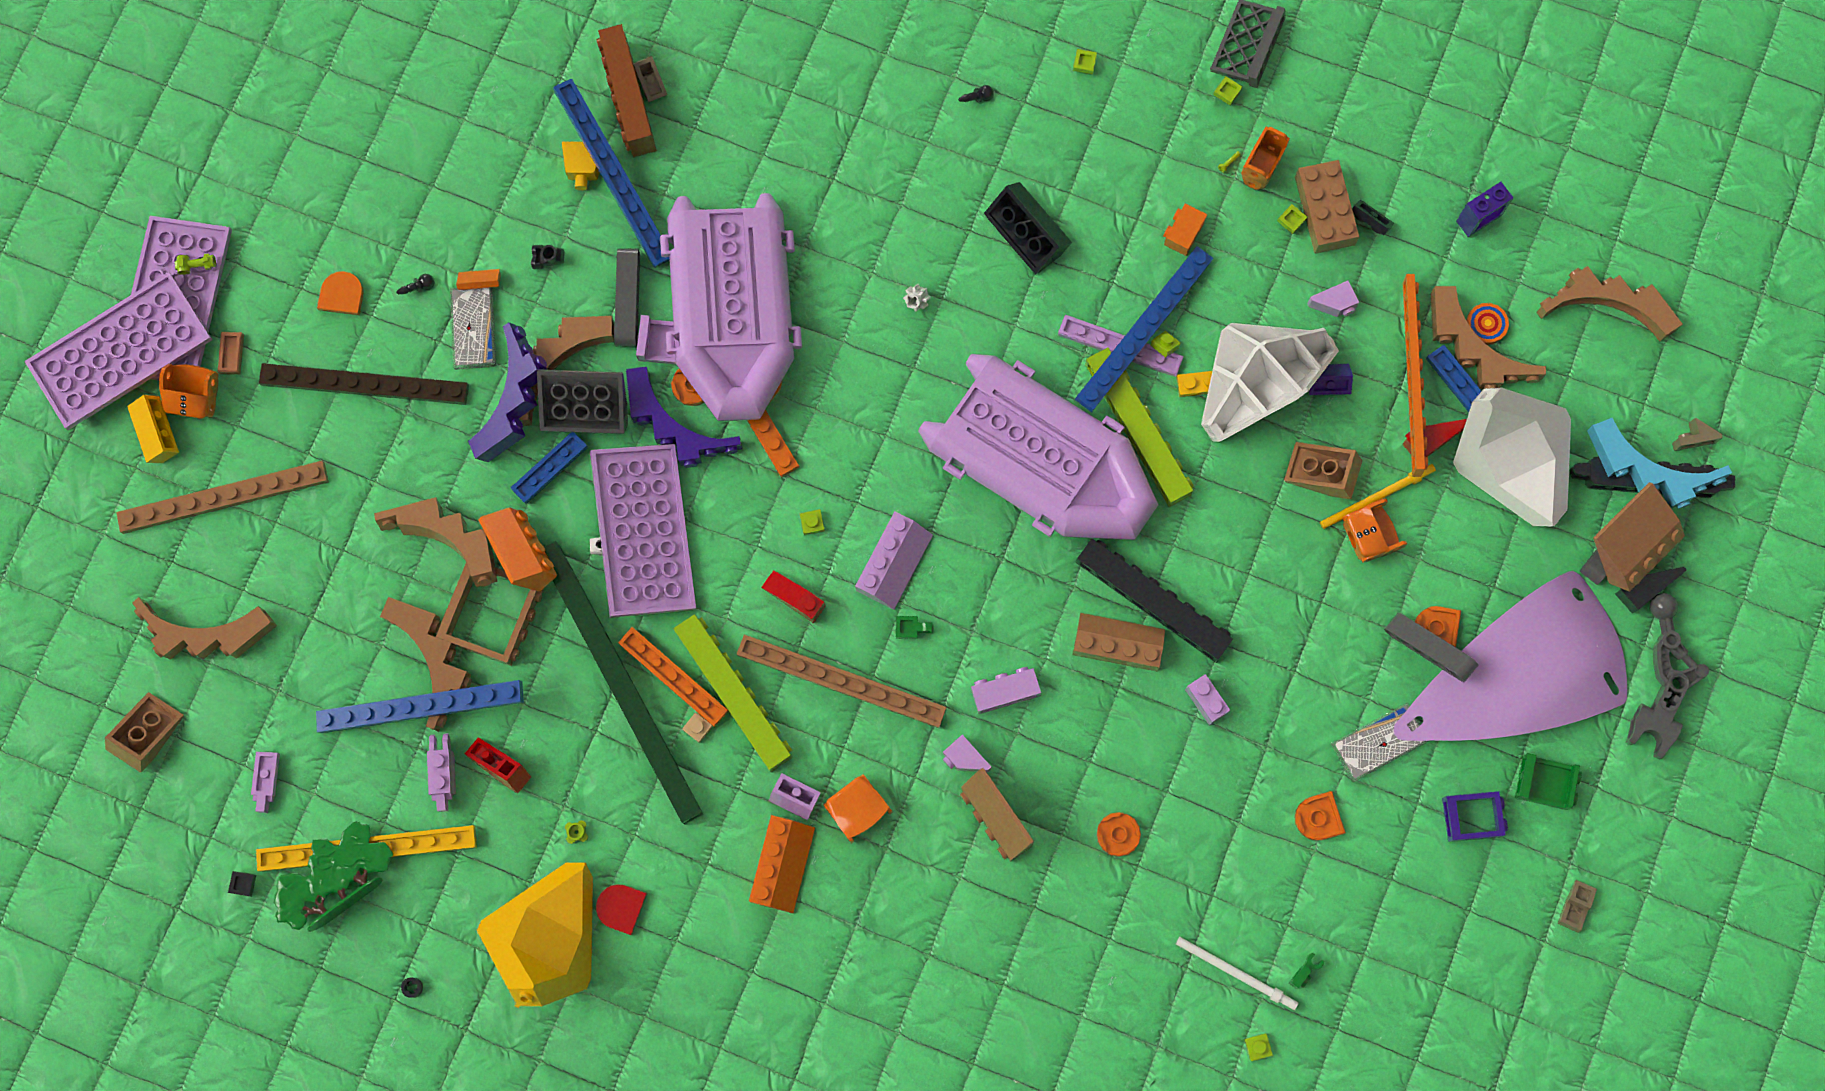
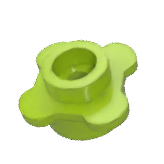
(571, 827)

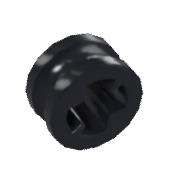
(418, 991)

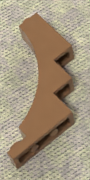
(427, 520)

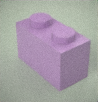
(1207, 699)
(794, 796)

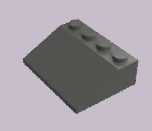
(582, 401)

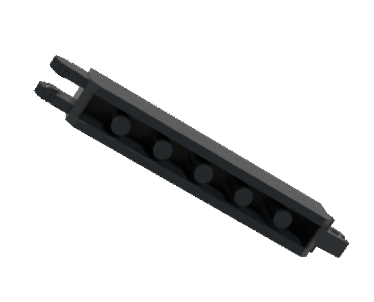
(1597, 478)

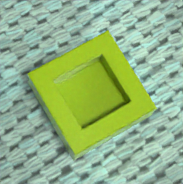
(1084, 61)
(1228, 90)
(1292, 219)
(1165, 344)
(812, 522)
(1258, 1047)

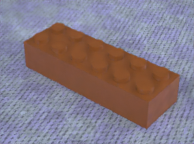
(625, 91)

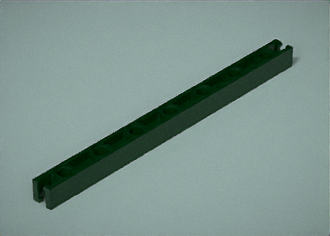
(622, 687)

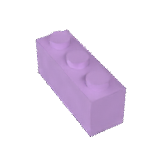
(1005, 690)

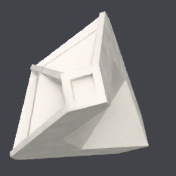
(1260, 373)
(1518, 453)

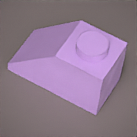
(1335, 300)
(964, 756)

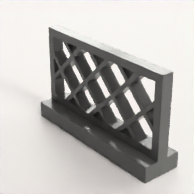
(1265, 47)

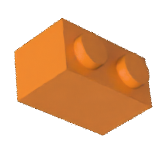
(1185, 229)

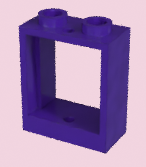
(1484, 211)
(1452, 819)

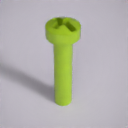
(1222, 167)

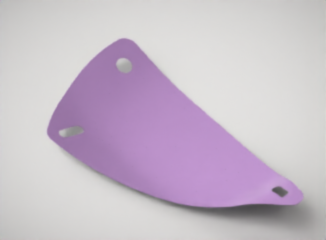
(1532, 672)

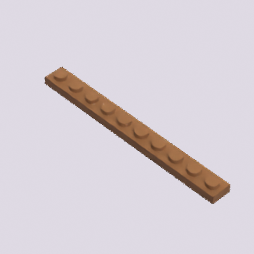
(222, 497)
(841, 681)

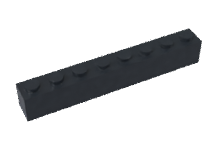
(1154, 600)

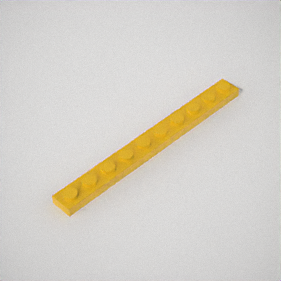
(400, 844)

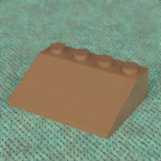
(1638, 538)
(996, 815)

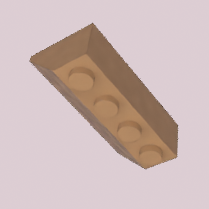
(1119, 642)

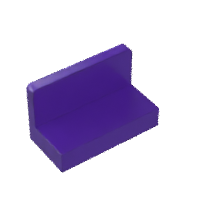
(1334, 380)

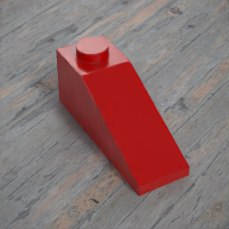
(1438, 435)
(794, 596)
(498, 765)

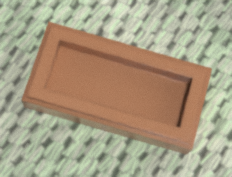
(230, 353)

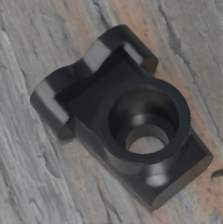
(546, 256)

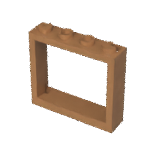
(454, 610)

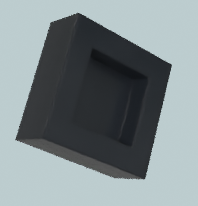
(242, 883)

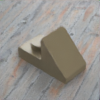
(650, 78)
(1700, 435)

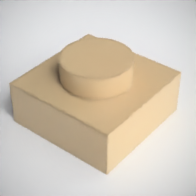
(697, 727)

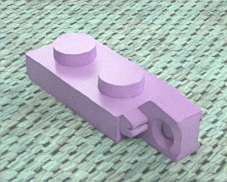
(264, 779)

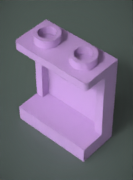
(652, 341)

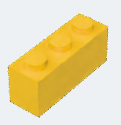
(152, 429)

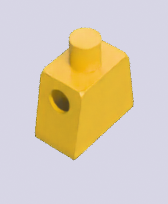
(579, 164)

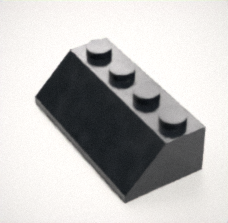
(1027, 227)

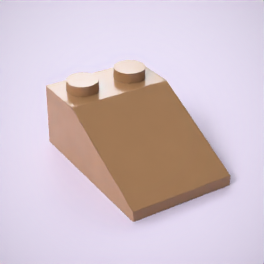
(1324, 469)
(143, 732)

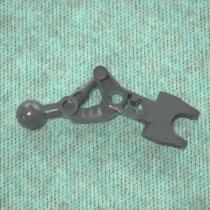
(1659, 718)

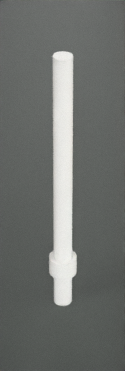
(1275, 994)

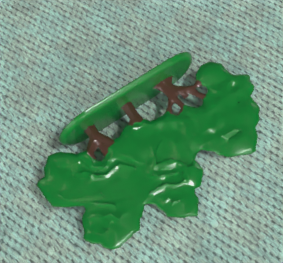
(331, 871)

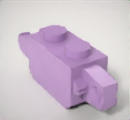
(441, 772)

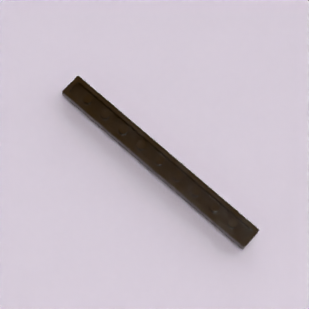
(363, 384)

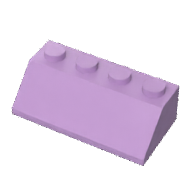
(893, 561)

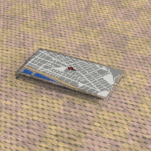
(473, 328)
(1374, 744)

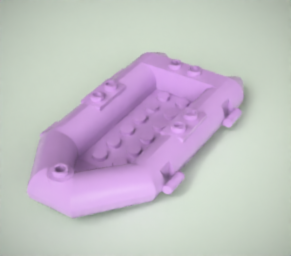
(731, 303)
(1043, 454)

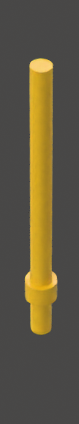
(1377, 496)

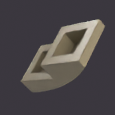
(1576, 906)

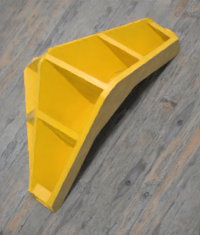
(544, 937)

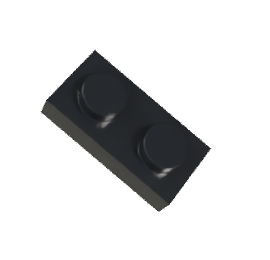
(1369, 215)

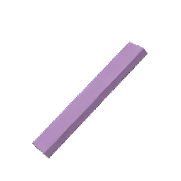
(1101, 338)

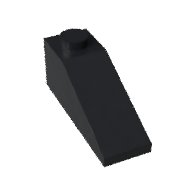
(1648, 588)

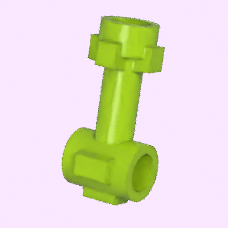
(184, 263)

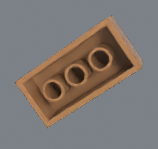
(1326, 206)

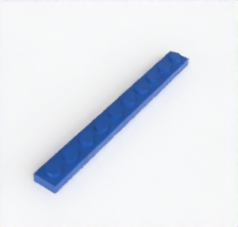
(611, 170)
(1143, 329)
(420, 706)

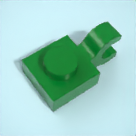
(908, 627)
(1302, 976)

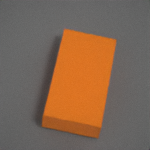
(478, 279)

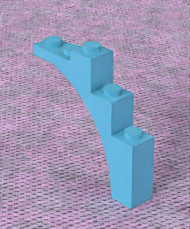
(1621, 458)

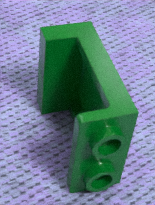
(1548, 782)

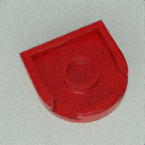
(620, 907)

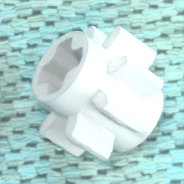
(916, 297)

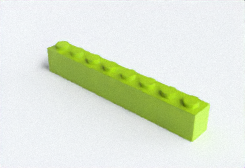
(1144, 435)
(733, 693)

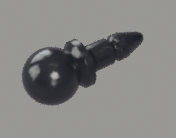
(984, 93)
(424, 282)

